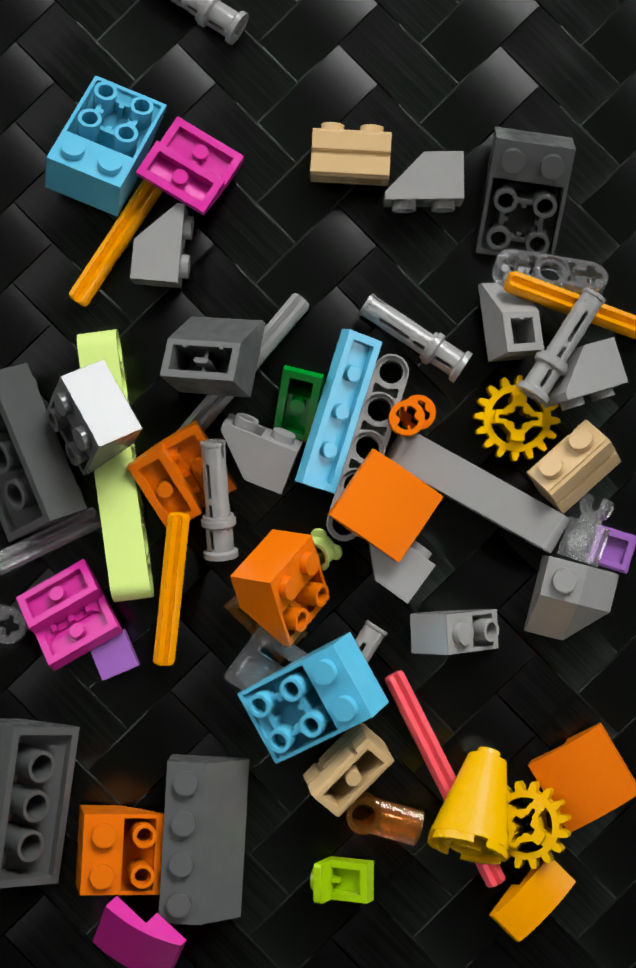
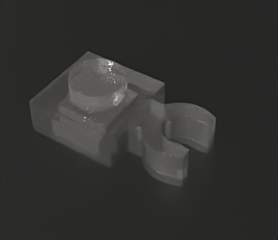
(585, 537)

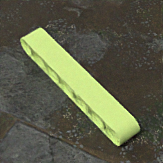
(118, 491)

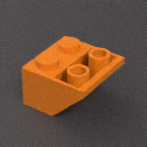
(282, 584)
(119, 850)

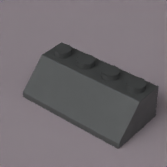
(34, 467)
(34, 799)
(203, 839)

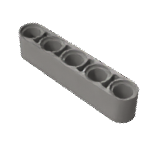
(370, 428)
(479, 491)

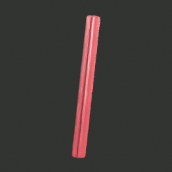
(431, 752)

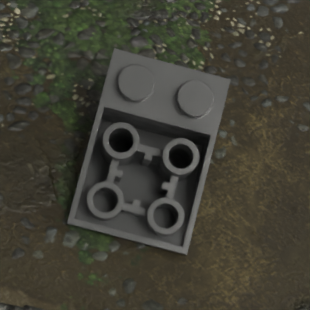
(524, 191)

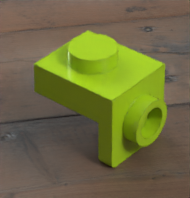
(343, 880)

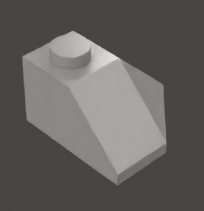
(568, 597)

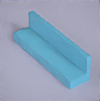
(338, 411)

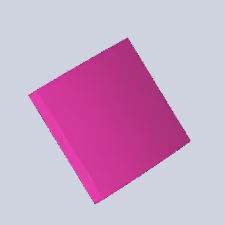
(190, 166)
(69, 614)
(135, 942)

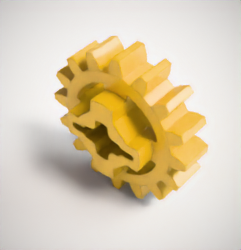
(514, 436)
(542, 834)

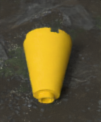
(475, 811)

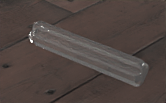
(49, 539)

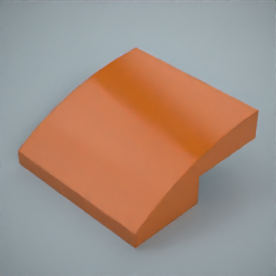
(173, 473)
(385, 505)
(586, 775)

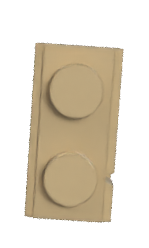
(350, 155)
(574, 466)
(348, 768)

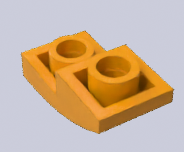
(533, 900)

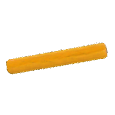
(114, 243)
(563, 301)
(171, 588)

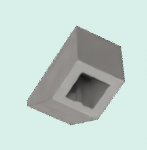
(430, 181)
(160, 250)
(509, 324)
(592, 372)
(261, 453)
(403, 577)
(454, 631)

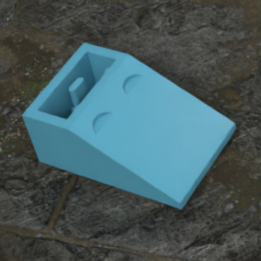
(103, 145)
(313, 698)

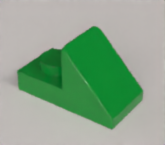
(298, 400)

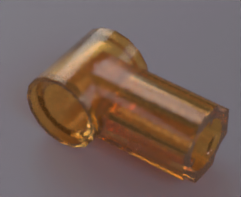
(387, 820)

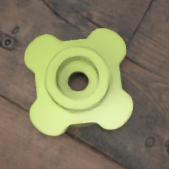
(328, 549)

